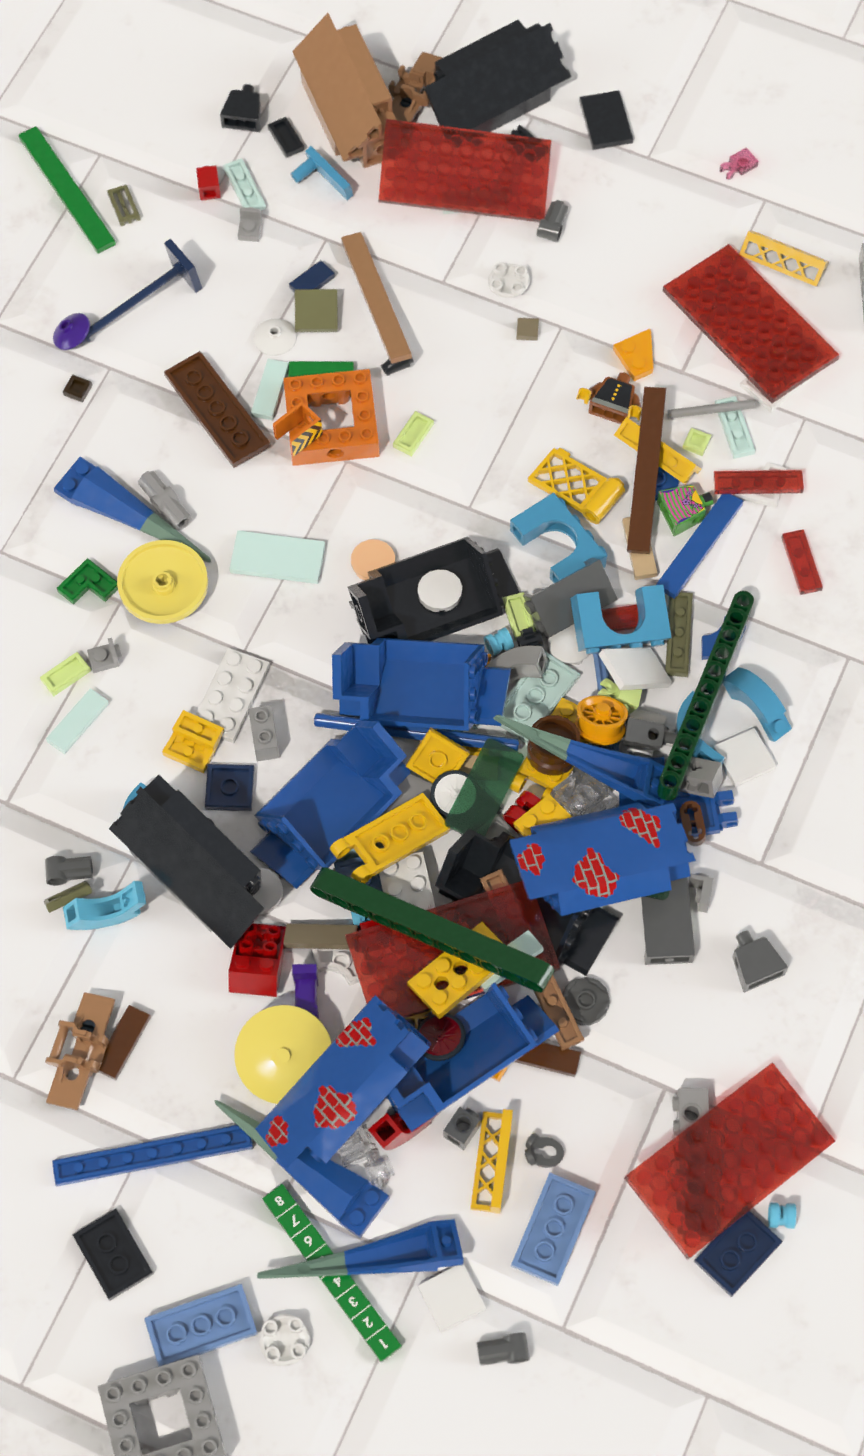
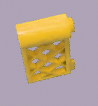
(600, 497)

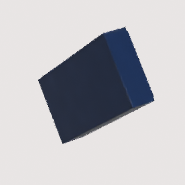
(313, 278)

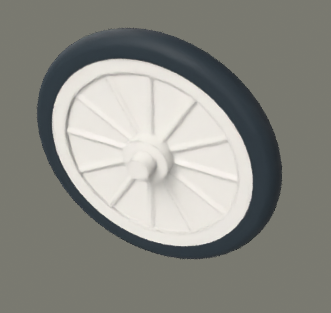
(446, 789)

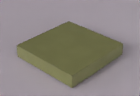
(316, 310)

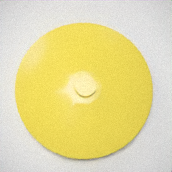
(162, 581)
(278, 1049)

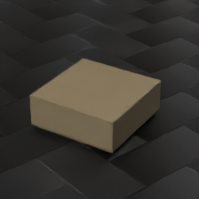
(527, 329)

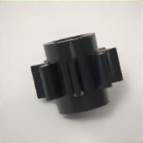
(529, 638)

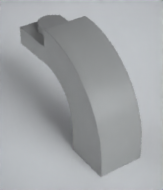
(523, 661)

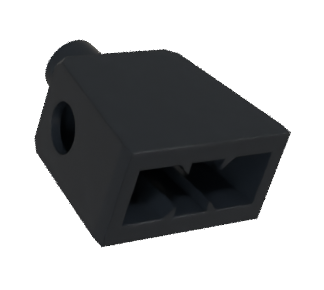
(242, 110)

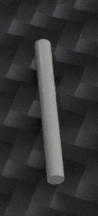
(709, 409)

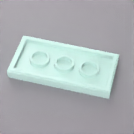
(277, 557)
(539, 696)

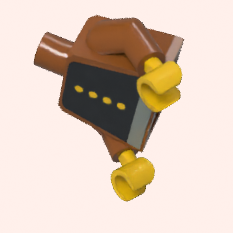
(612, 399)

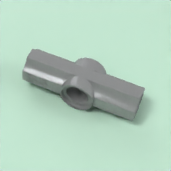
(164, 500)

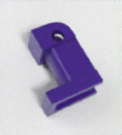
(306, 982)

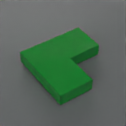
(88, 577)

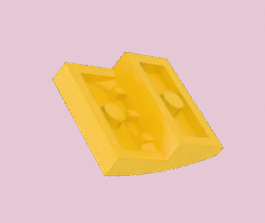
(193, 741)

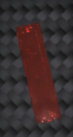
(758, 482)

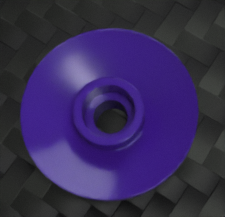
(71, 331)

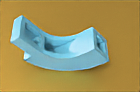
(105, 911)

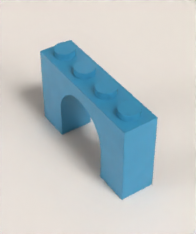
(553, 515)
(594, 634)

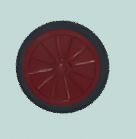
(445, 1035)

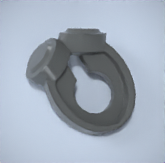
(533, 1158)

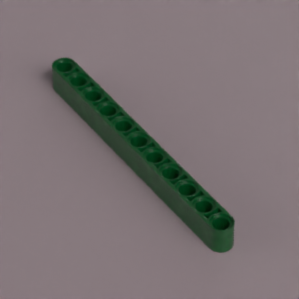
(702, 701)
(432, 930)

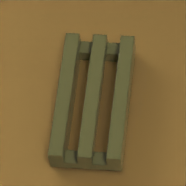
(128, 217)
(66, 896)

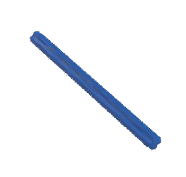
(416, 733)

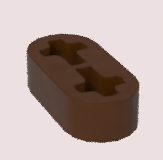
(698, 822)

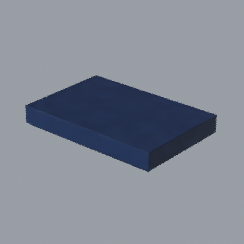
(738, 1252)

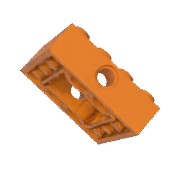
(331, 388)

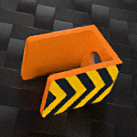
(293, 418)

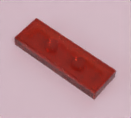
(801, 562)

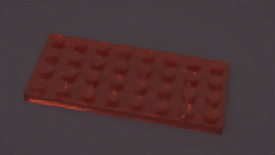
(464, 170)
(750, 323)
(390, 959)
(729, 1160)

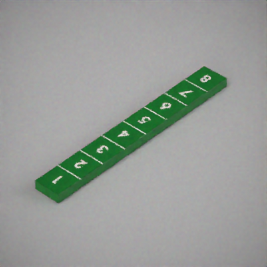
(341, 1287)

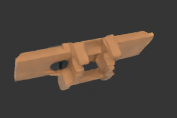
(408, 90)
(87, 1054)

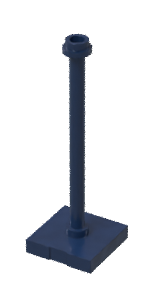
(181, 266)

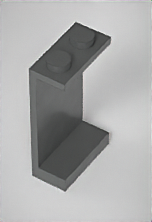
(552, 605)
(669, 927)

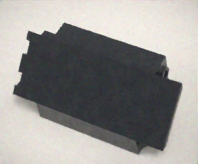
(497, 78)
(390, 604)
(191, 859)
(574, 936)

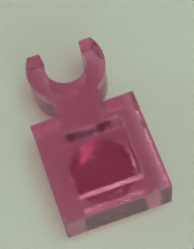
(739, 162)

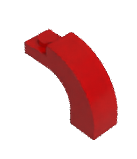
(393, 1132)

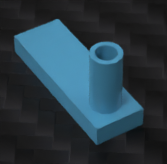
(317, 162)

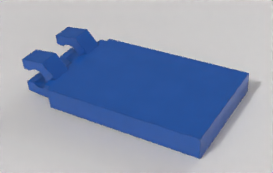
(713, 820)

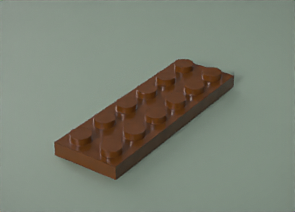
(217, 409)

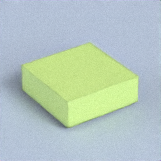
(696, 441)

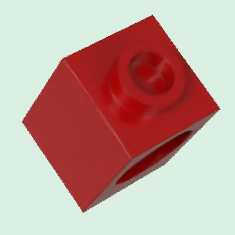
(208, 182)

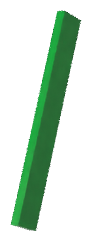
(67, 190)

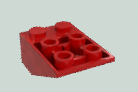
(257, 961)

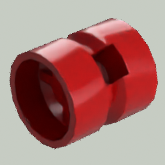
(523, 804)

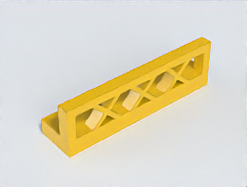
(787, 250)
(669, 459)
(501, 1162)

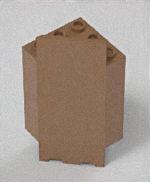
(345, 90)

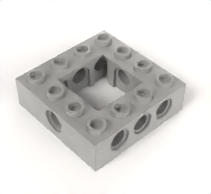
(156, 1383)

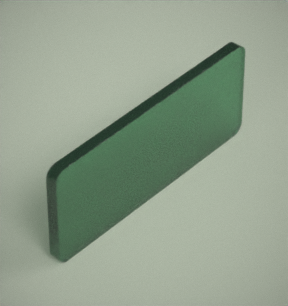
(484, 788)

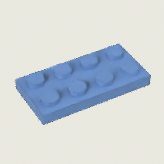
(553, 1229)
(201, 1325)

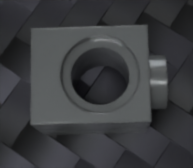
(458, 1137)

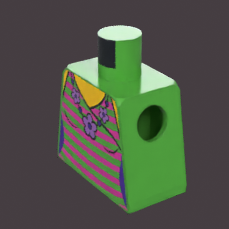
(683, 507)

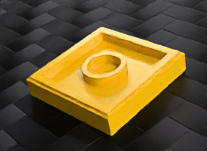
(436, 755)

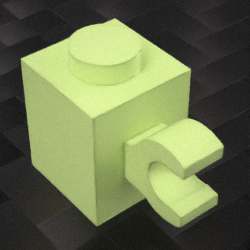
(629, 698)

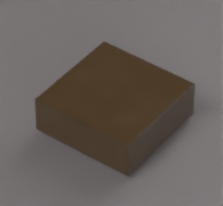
(77, 388)

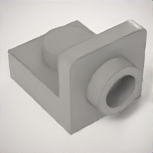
(249, 224)
(104, 656)
(704, 887)

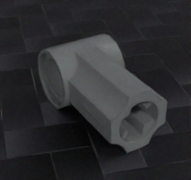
(551, 226)
(60, 869)
(509, 1349)

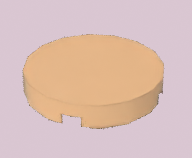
(370, 556)

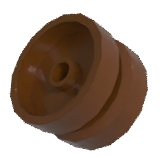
(543, 760)

